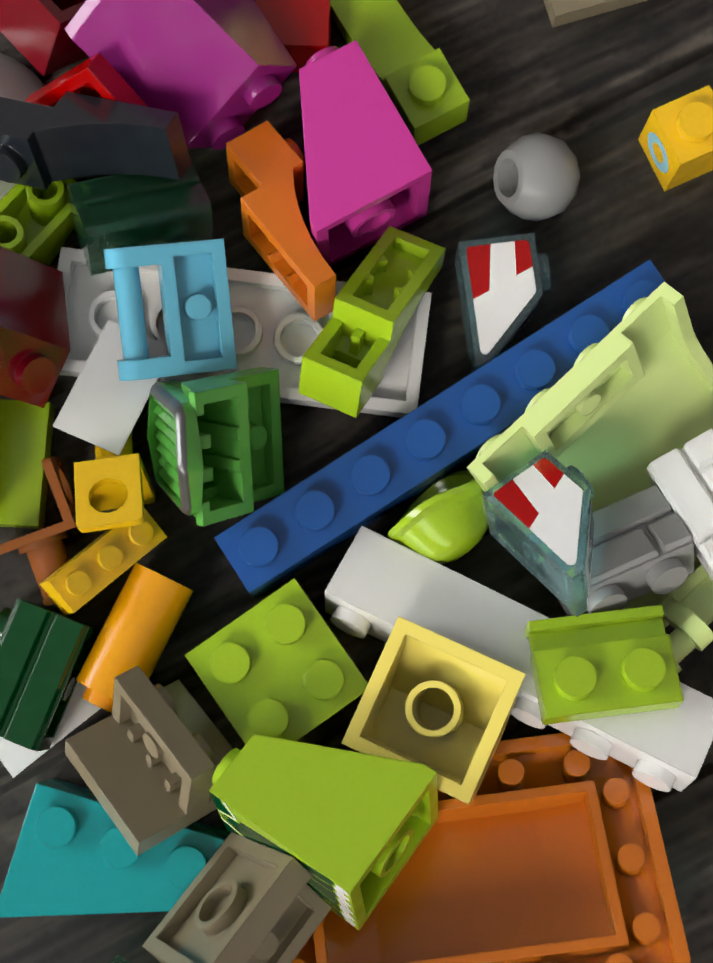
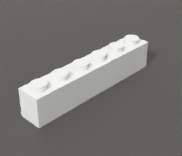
(389, 581)

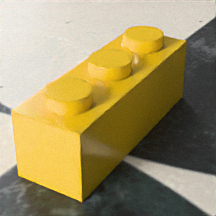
(101, 564)

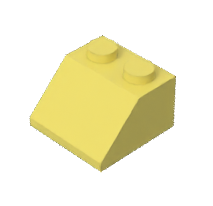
(435, 707)

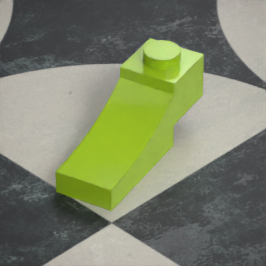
(406, 65)
(368, 321)

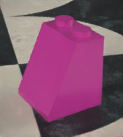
(357, 155)

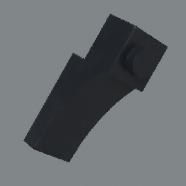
(88, 138)

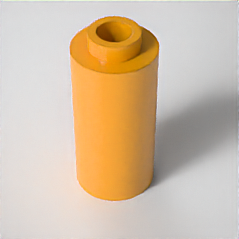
(133, 632)

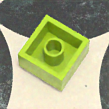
(278, 668)

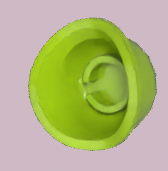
(444, 519)

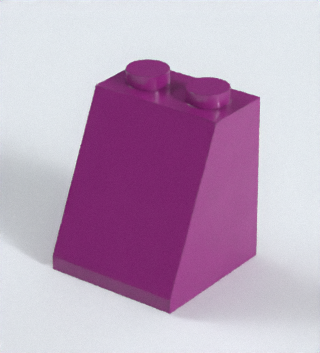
(190, 58)

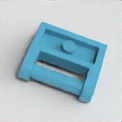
(193, 308)

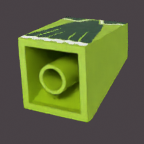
(333, 810)

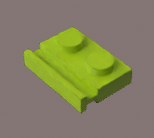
(603, 665)

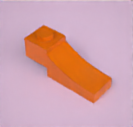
(271, 184)

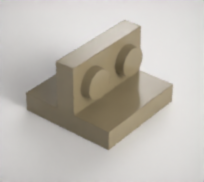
(150, 759)
(241, 909)

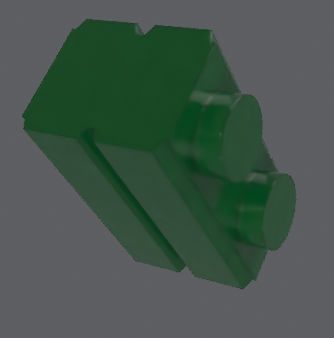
(38, 670)

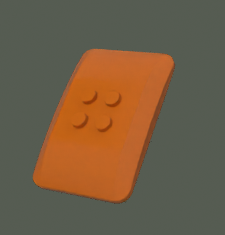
(539, 868)

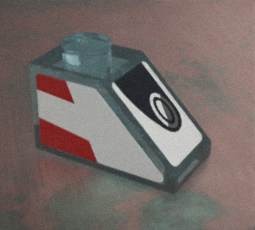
(498, 291)
(547, 525)

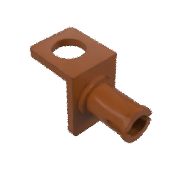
(45, 546)

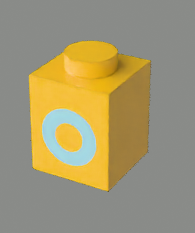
(680, 138)

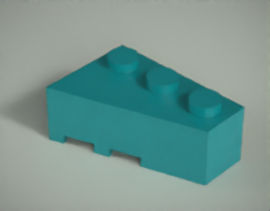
(81, 864)

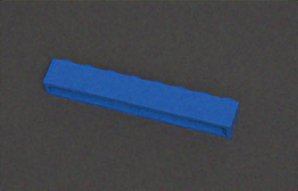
(421, 444)

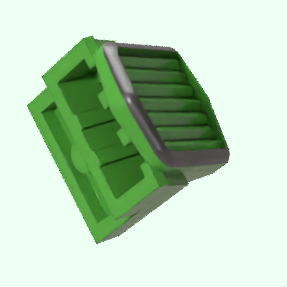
(217, 442)

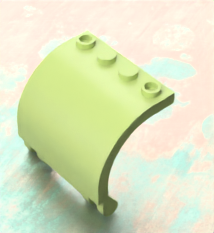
(611, 417)

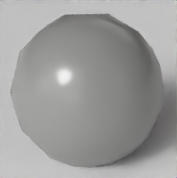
(536, 176)

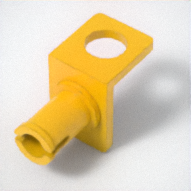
(111, 484)

